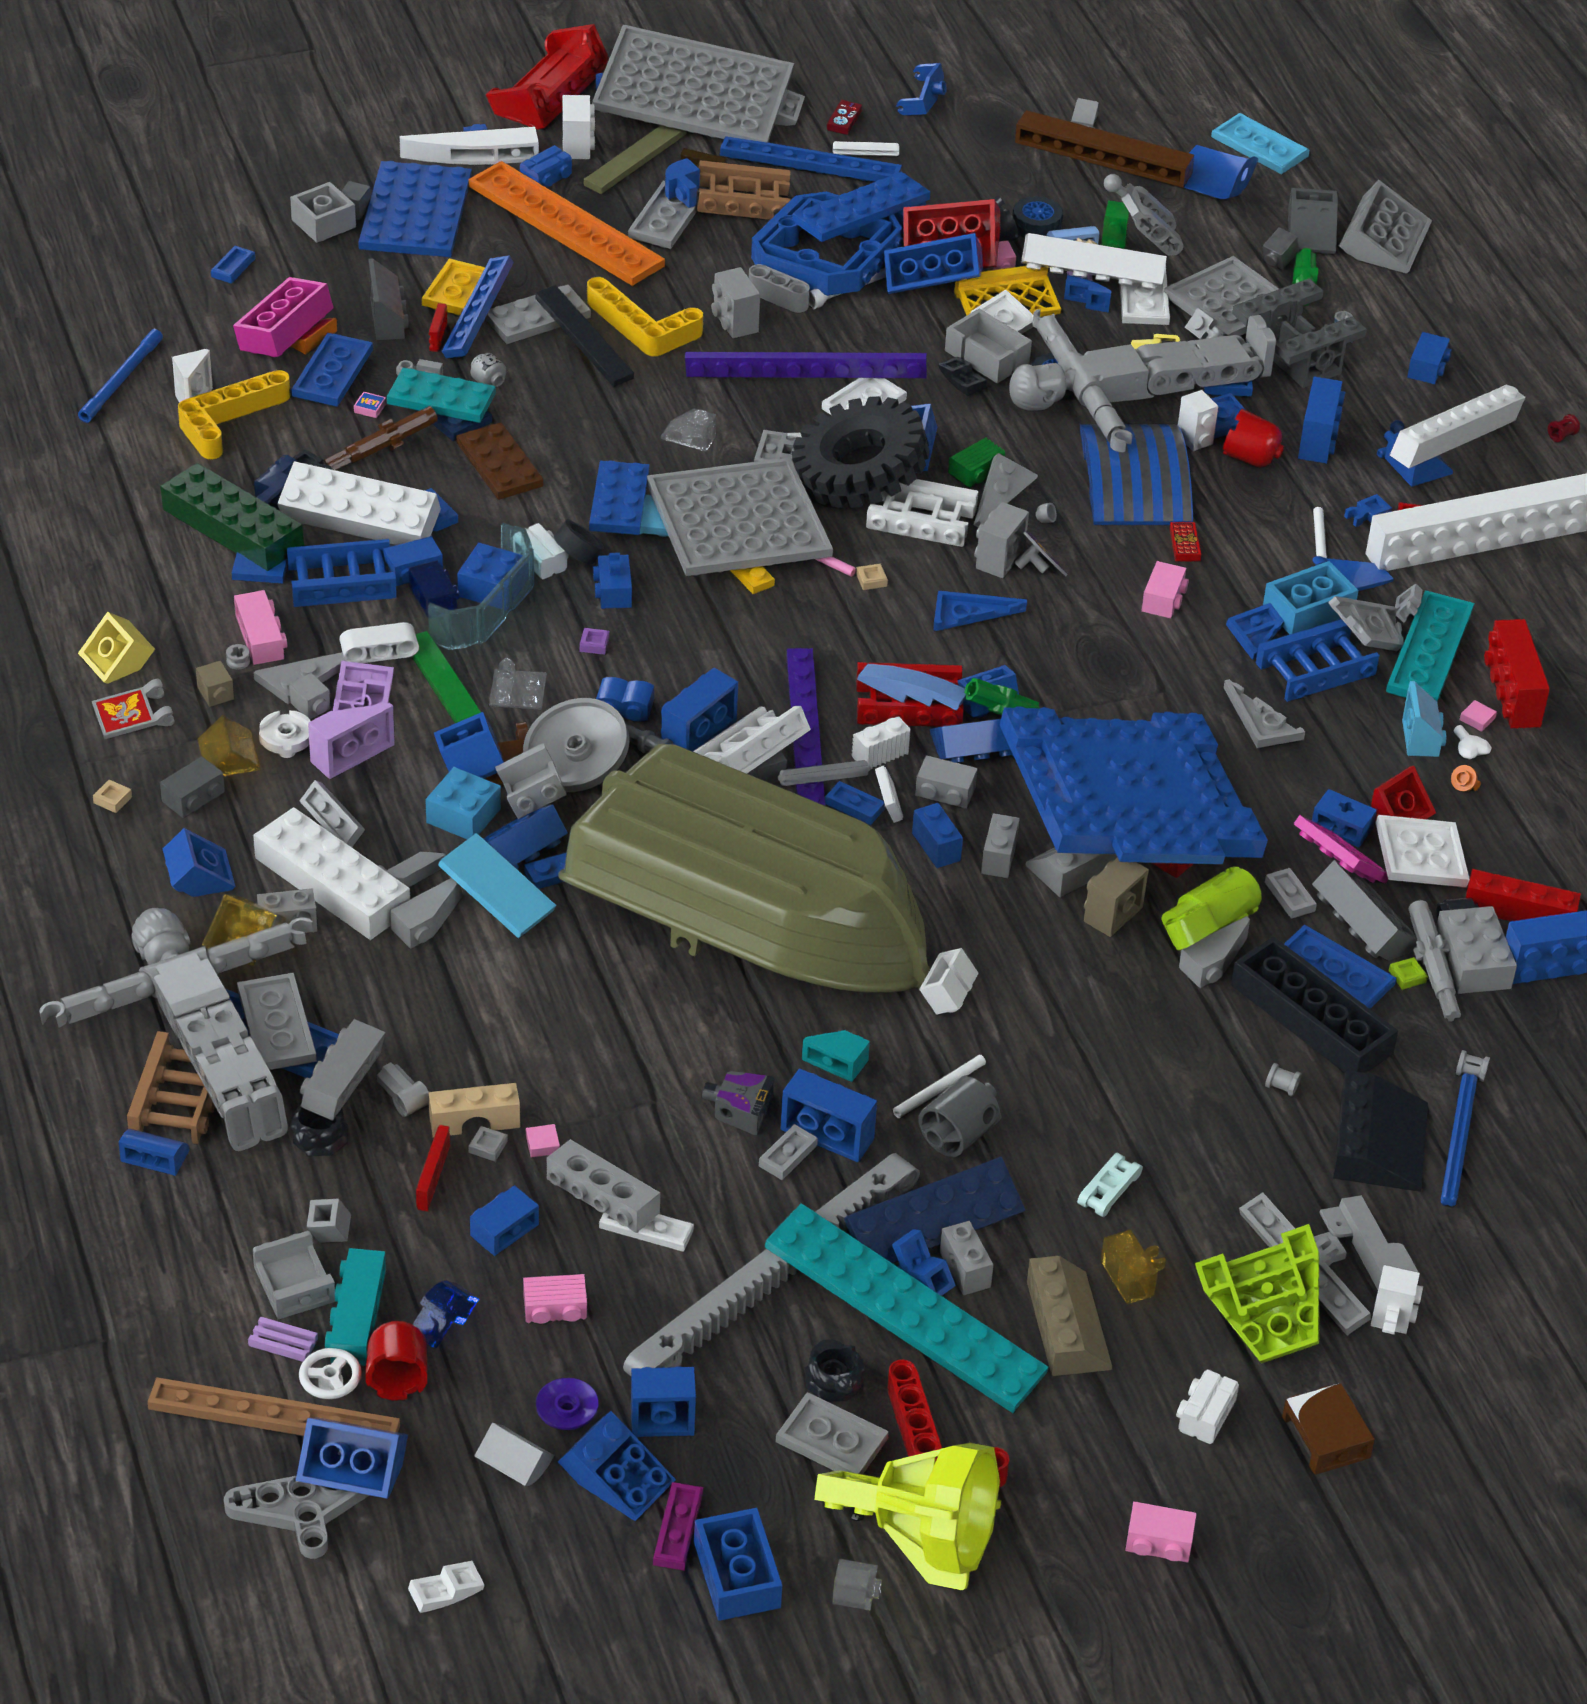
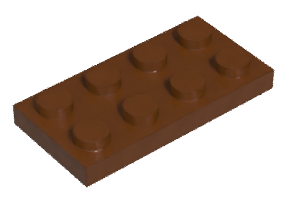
(499, 461)

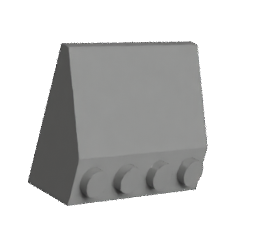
(1385, 230)

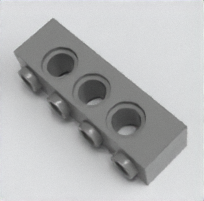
(603, 1186)

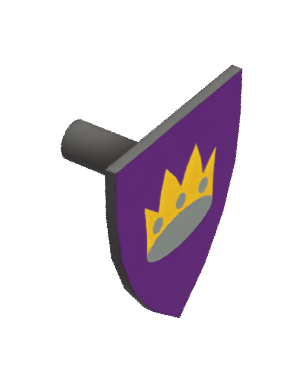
(1031, 554)

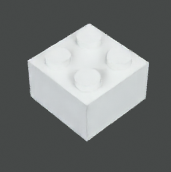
(578, 126)

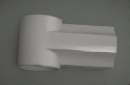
(406, 1094)

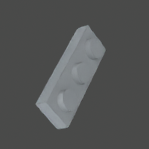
(331, 813)

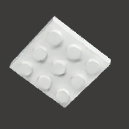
(1422, 851)

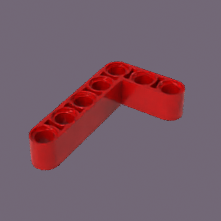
(915, 1416)

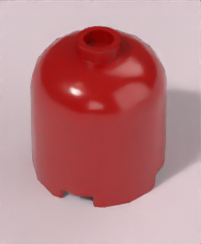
(1254, 440)
(396, 1360)

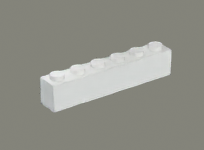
(1094, 260)

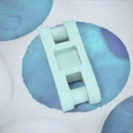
(1110, 1184)

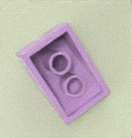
(350, 737)

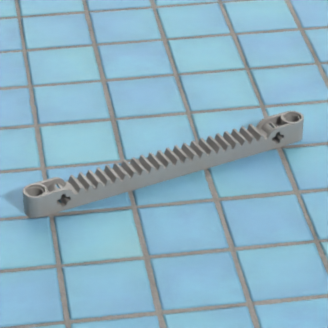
(664, 1349)

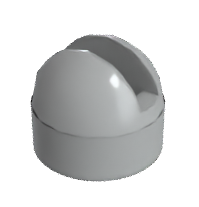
(1046, 513)

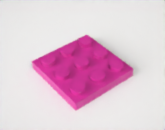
(1336, 847)

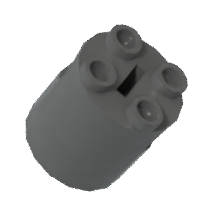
(960, 1116)

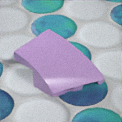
(362, 685)

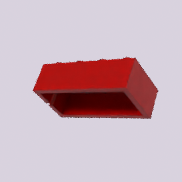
(1517, 673)

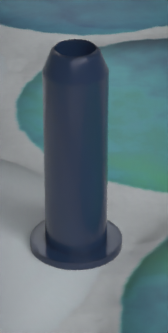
(1396, 426)

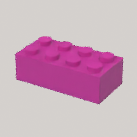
(283, 317)

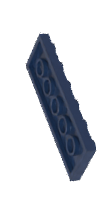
(974, 1195)

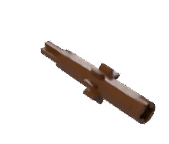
(388, 435)

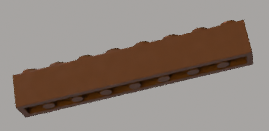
(1104, 148)

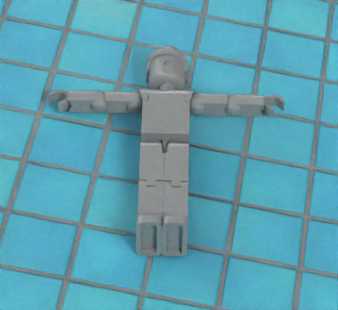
(1137, 373)
(201, 1015)

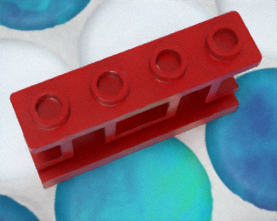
(911, 711)

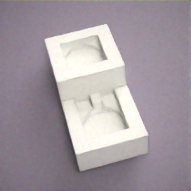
(451, 1586)

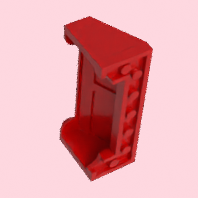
(567, 69)

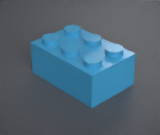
(1305, 596)

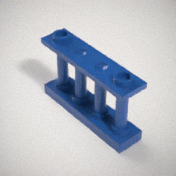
(340, 589)
(1312, 641)

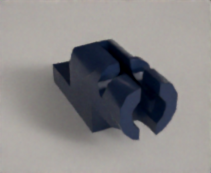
(271, 483)

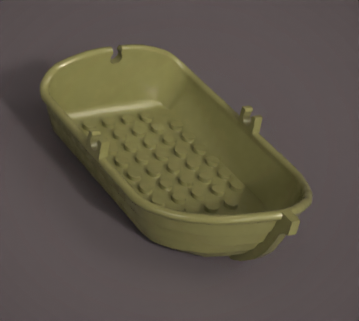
(750, 873)

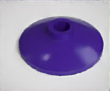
(567, 1394)

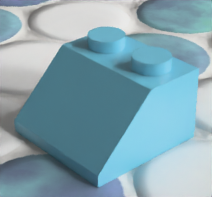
(1422, 723)

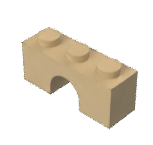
(494, 1102)

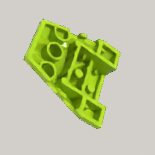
(1269, 1294)

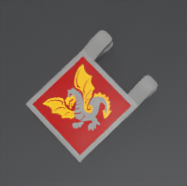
(131, 710)

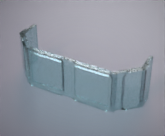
(477, 623)

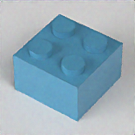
(463, 803)

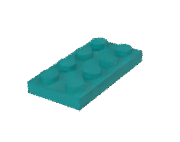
(444, 394)

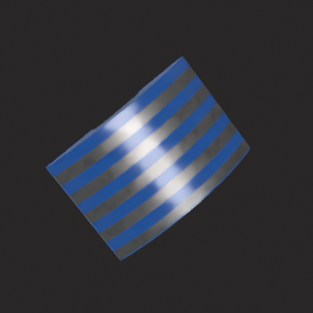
(1143, 483)

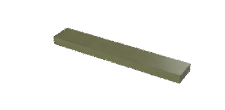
(633, 158)

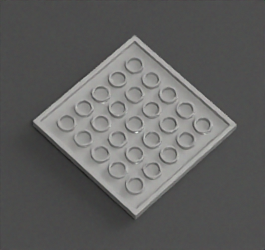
(738, 516)

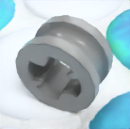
(238, 662)

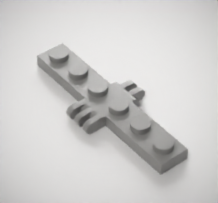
(1333, 1293)

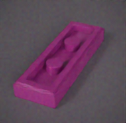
(678, 1526)

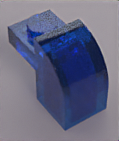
(442, 1306)

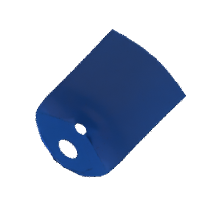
(1220, 173)

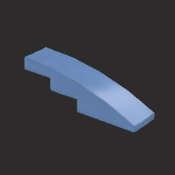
(904, 682)

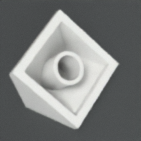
(192, 374)

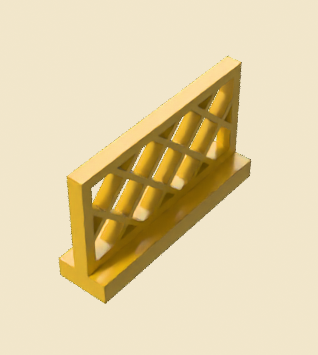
(1009, 279)

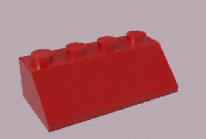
(1519, 899)

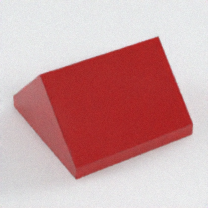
(1403, 797)

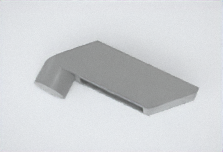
(416, 867)

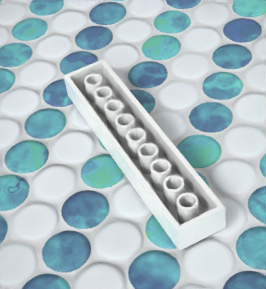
(1478, 523)

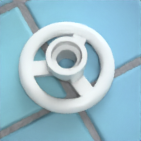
(329, 1377)

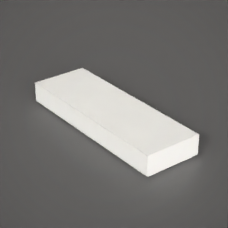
(660, 1231)

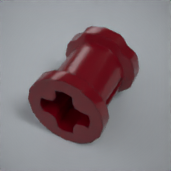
(1563, 428)

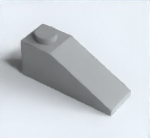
(424, 914)
(1212, 955)

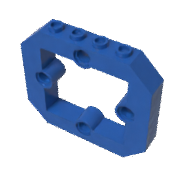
(806, 265)

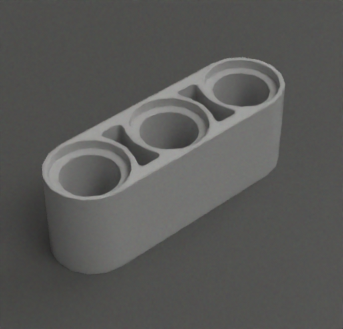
(780, 288)

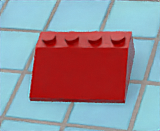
(956, 219)

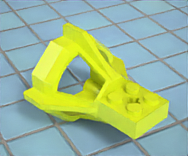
(931, 1509)

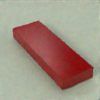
(433, 1168)

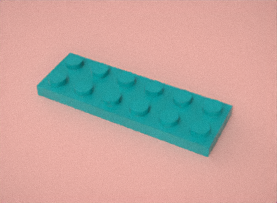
(1431, 644)

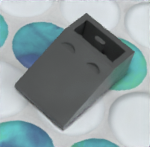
(1314, 219)

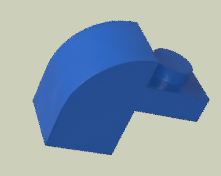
(682, 182)
(917, 1262)

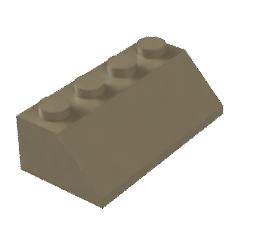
(1067, 1317)

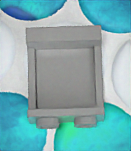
(531, 780)
(293, 1275)

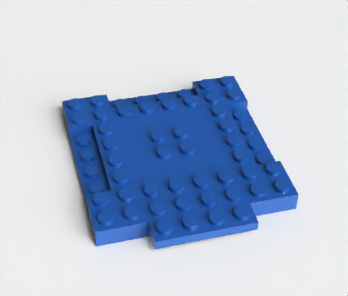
(1132, 787)

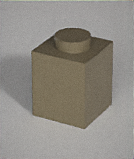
(214, 683)

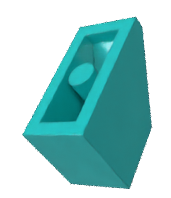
(837, 1053)

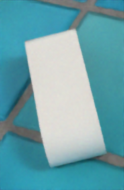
(379, 643)

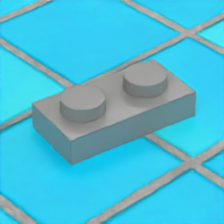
(1290, 893)
(788, 1152)

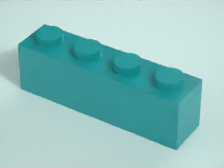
(357, 1302)

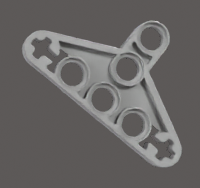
(288, 1507)

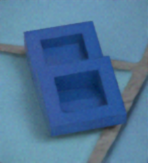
(1093, 294)

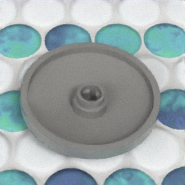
(583, 740)

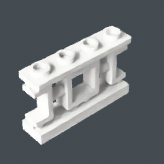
(942, 526)
(755, 738)

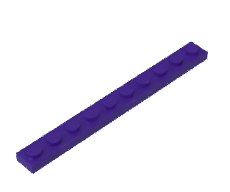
(806, 365)
(803, 693)

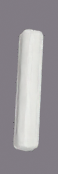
(866, 148)

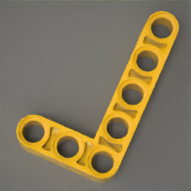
(637, 326)
(202, 412)

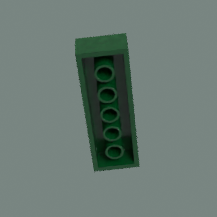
(231, 516)

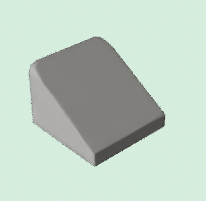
(1085, 112)

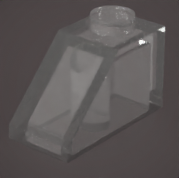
(692, 429)

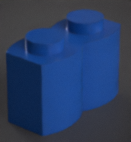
(630, 698)

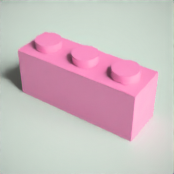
(260, 627)

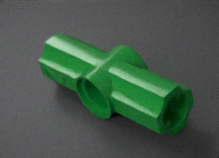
(1305, 267)
(996, 696)

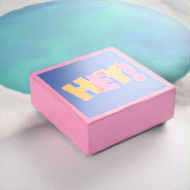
(369, 404)

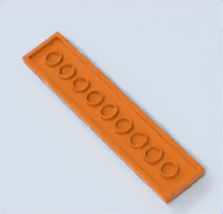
(567, 223)

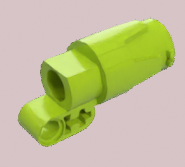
(1212, 907)

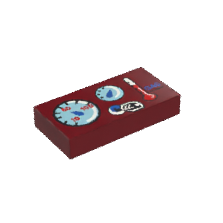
(844, 117)

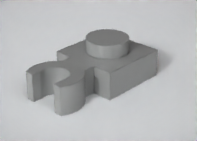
(1408, 602)

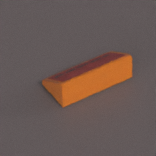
(315, 335)

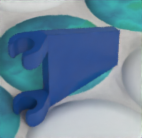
(1360, 574)

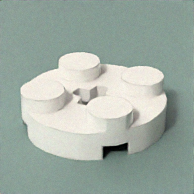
(284, 744)

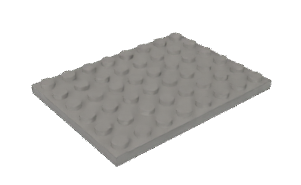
(692, 85)

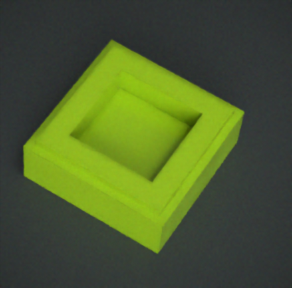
(1408, 973)

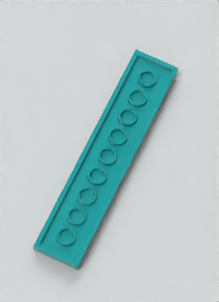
(907, 1307)

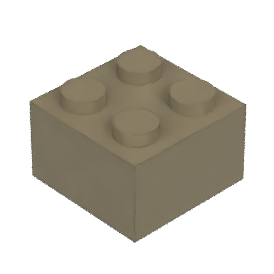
(1115, 895)

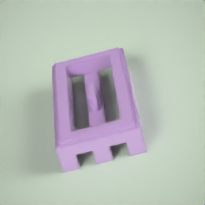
(284, 1335)

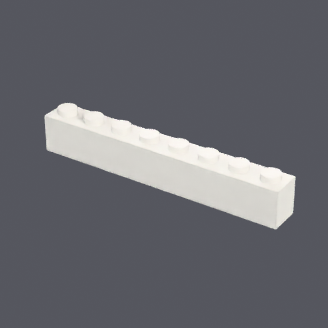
(1457, 426)

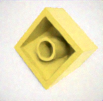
(115, 649)

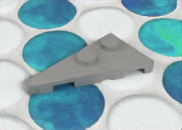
(1003, 483)
(277, 678)
(1260, 719)

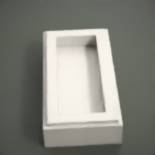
(889, 794)

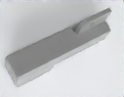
(1367, 1239)

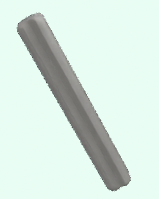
(823, 773)

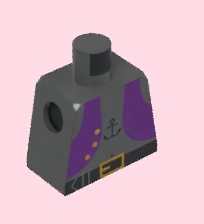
(741, 1099)

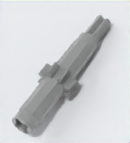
(1432, 953)

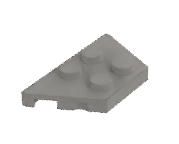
(1370, 622)

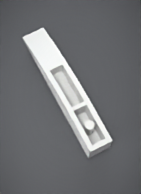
(472, 147)

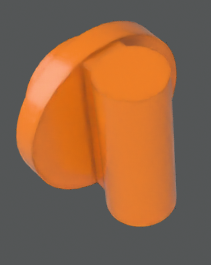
(1465, 778)

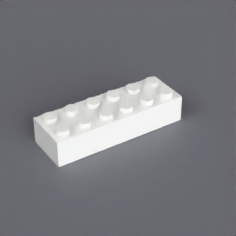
(358, 505)
(338, 874)

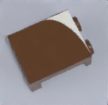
(1329, 1427)

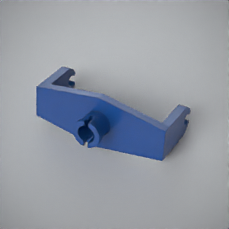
(933, 86)

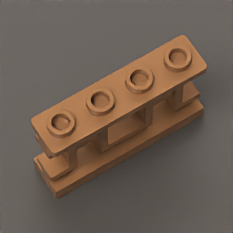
(725, 177)

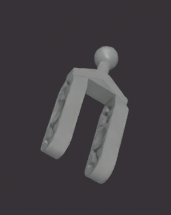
(1143, 215)

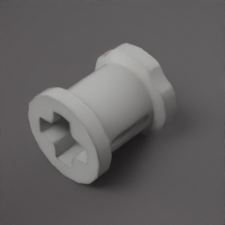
(1472, 1065)
(1283, 1079)

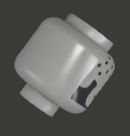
(488, 369)

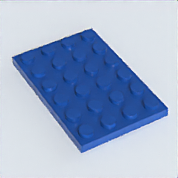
(415, 209)

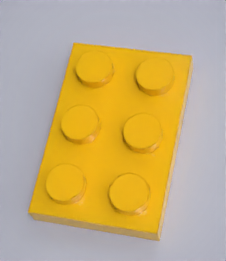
(453, 286)

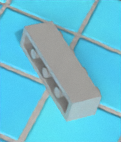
(341, 1069)

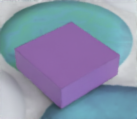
(594, 641)

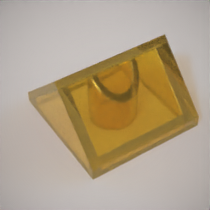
(229, 747)
(236, 919)

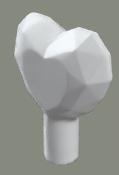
(1470, 745)

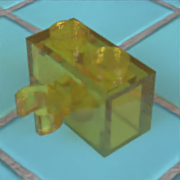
(1130, 1266)

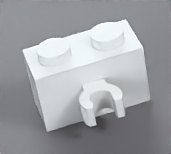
(1395, 1300)

